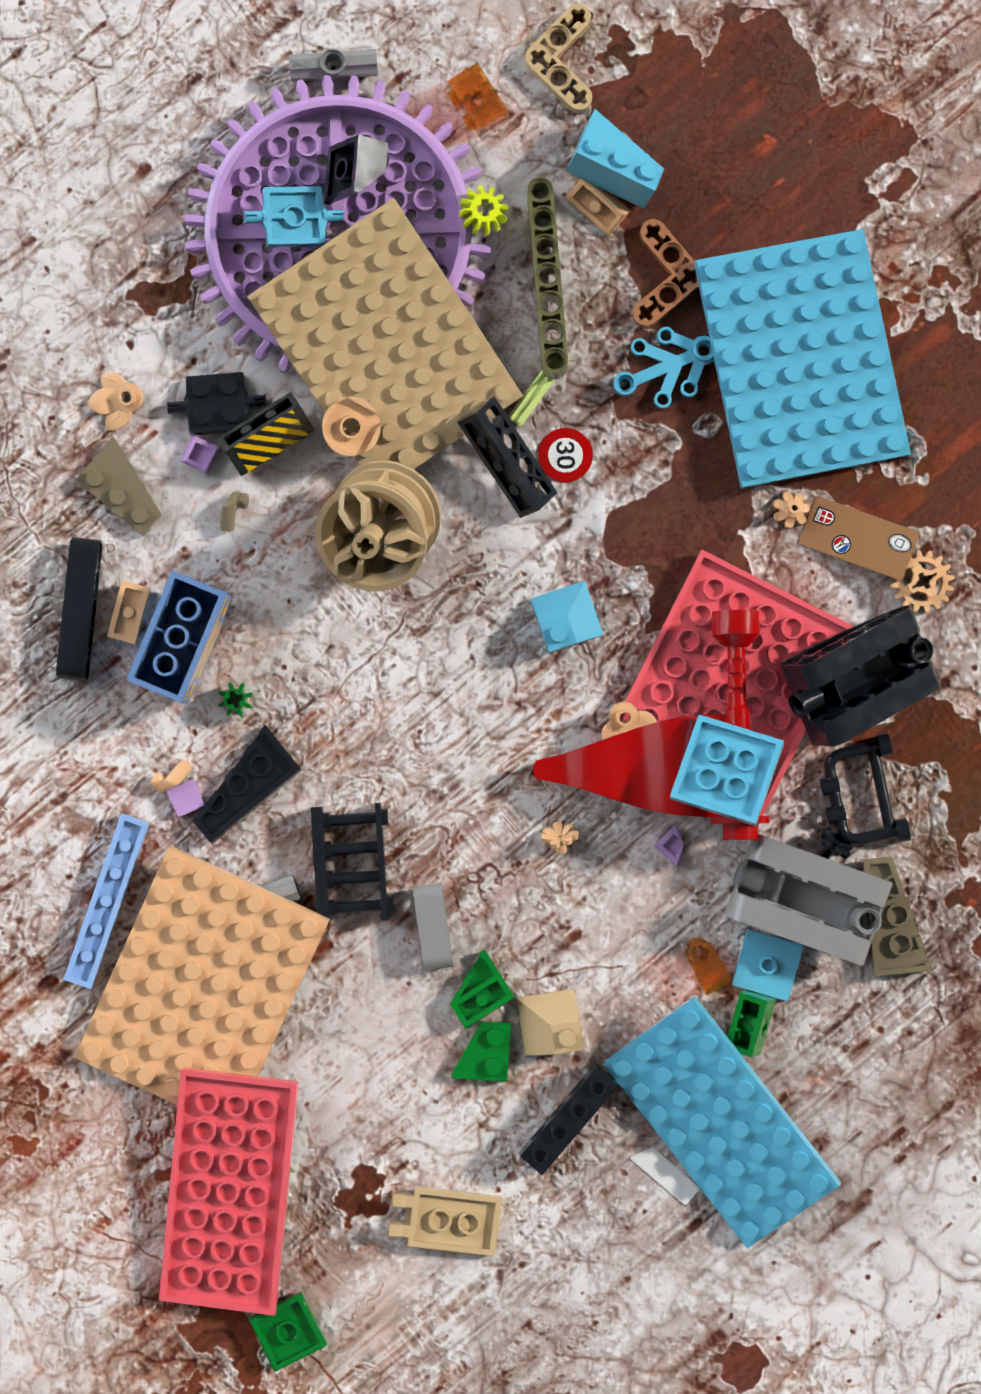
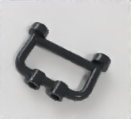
(836, 813)

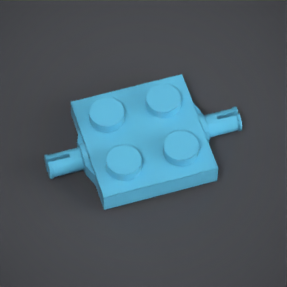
(293, 216)

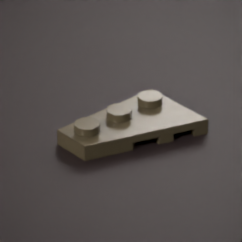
(119, 488)

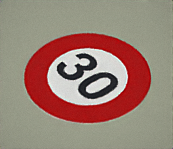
(565, 455)

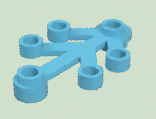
(669, 364)

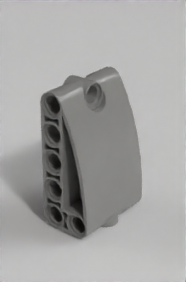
(807, 899)

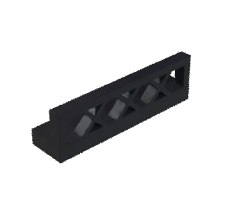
(505, 462)

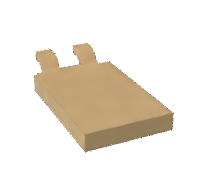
(448, 1220)

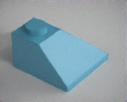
(566, 617)

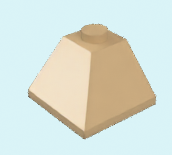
(550, 1023)

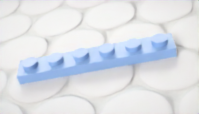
(106, 901)

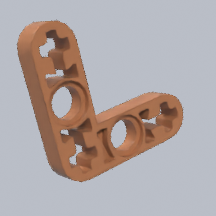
(675, 271)

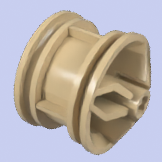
(358, 508)

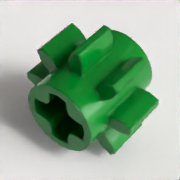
(228, 696)

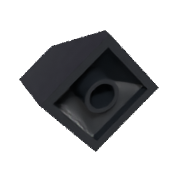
(353, 166)

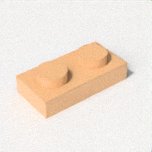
(129, 612)

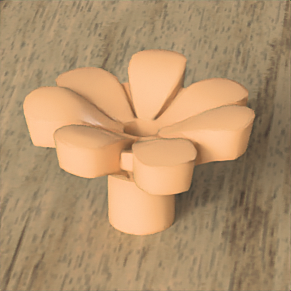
(785, 509)
(560, 836)

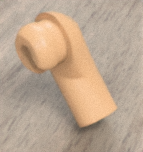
(173, 779)

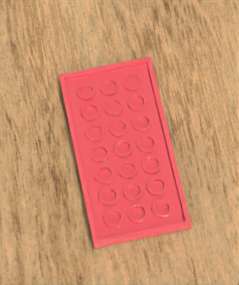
(228, 1191)

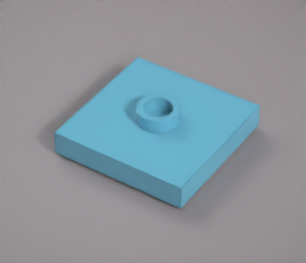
(767, 964)

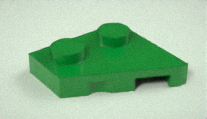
(481, 992)
(486, 1053)

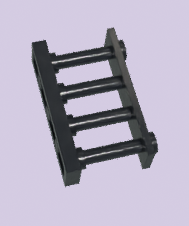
(325, 850)

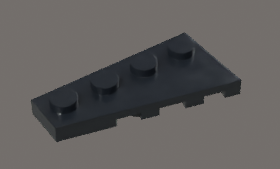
(254, 779)

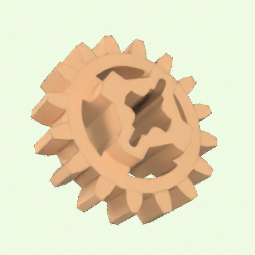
(928, 592)

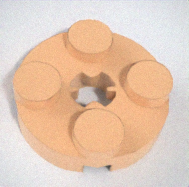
(357, 442)

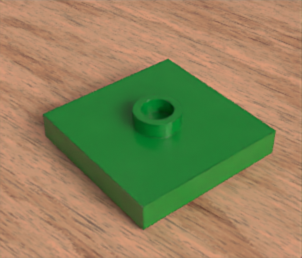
(289, 1333)

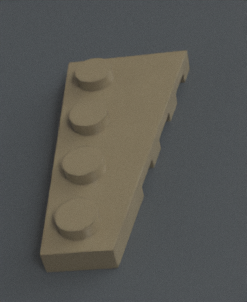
(896, 944)

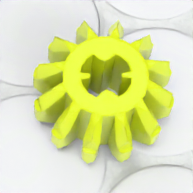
(475, 218)

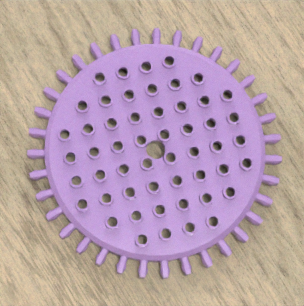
(271, 141)

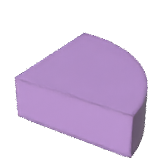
(671, 845)

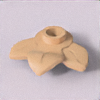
(111, 400)
(635, 720)

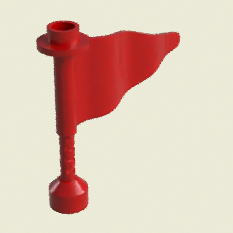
(645, 761)

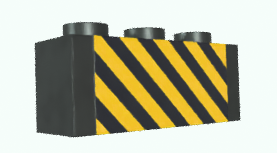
(266, 434)

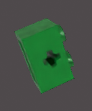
(751, 1022)

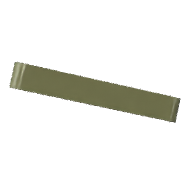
(542, 265)

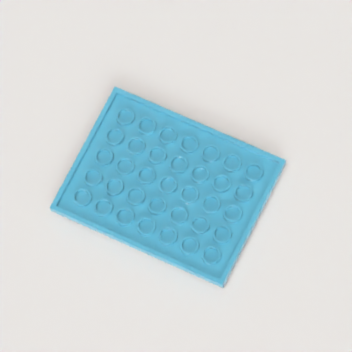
(802, 358)

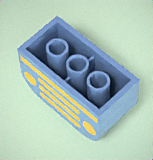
(180, 638)

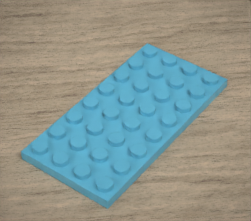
(721, 1122)

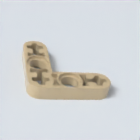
(552, 54)

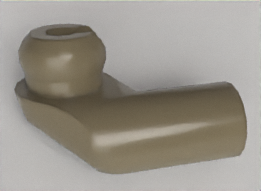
(229, 510)

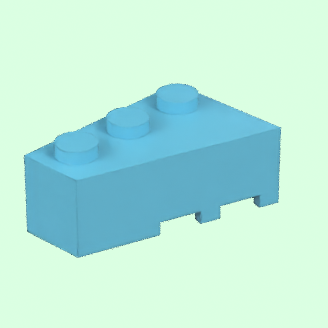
(614, 162)

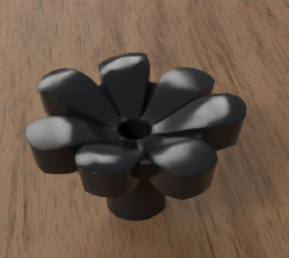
(834, 844)

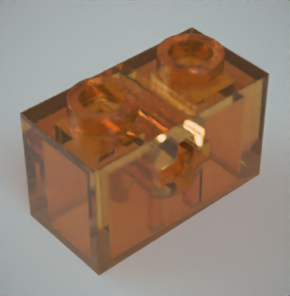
(475, 84)

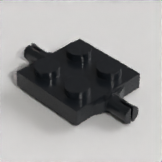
(215, 403)

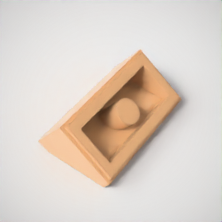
(598, 205)

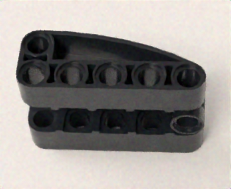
(860, 677)

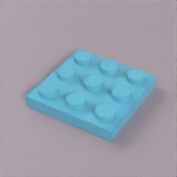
(727, 770)

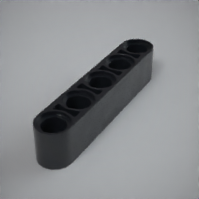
(79, 609)

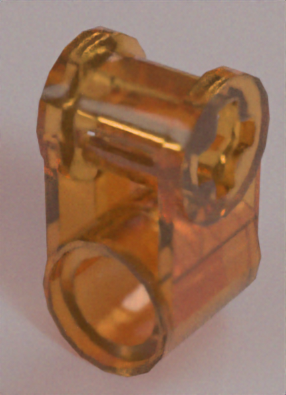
(708, 970)

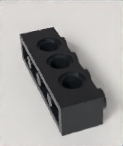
(568, 1119)

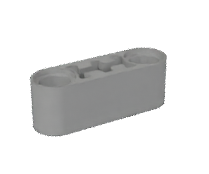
(432, 926)

